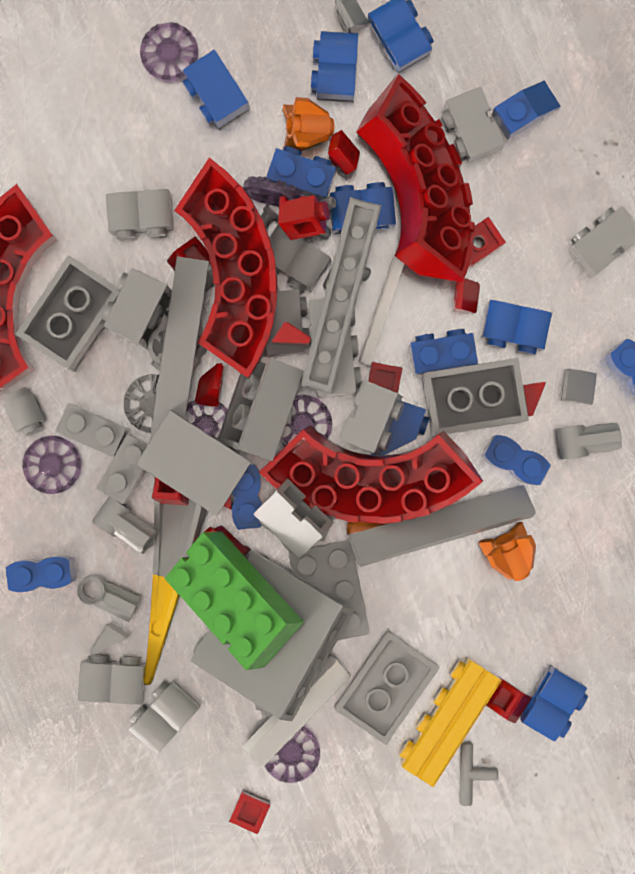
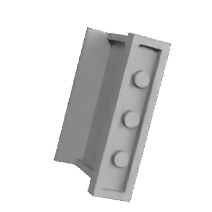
(292, 671)

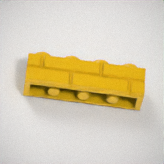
(449, 722)

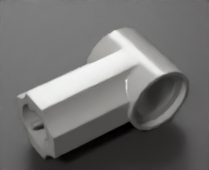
(582, 440)
(121, 522)
(111, 598)

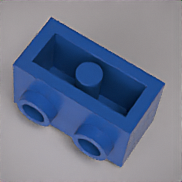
(215, 89)
(308, 175)
(442, 353)

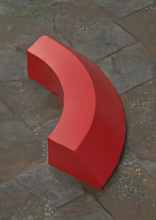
(426, 180)
(22, 242)
(240, 267)
(371, 486)

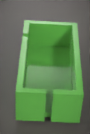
(234, 600)

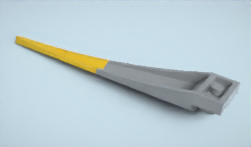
(177, 531)

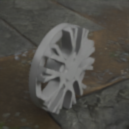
(147, 401)

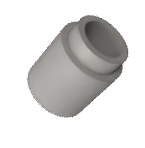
(23, 411)

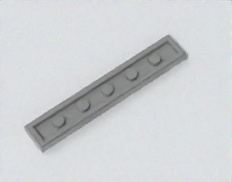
(341, 295)
(180, 339)
(441, 526)

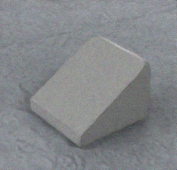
(350, 15)
(579, 386)
(108, 637)

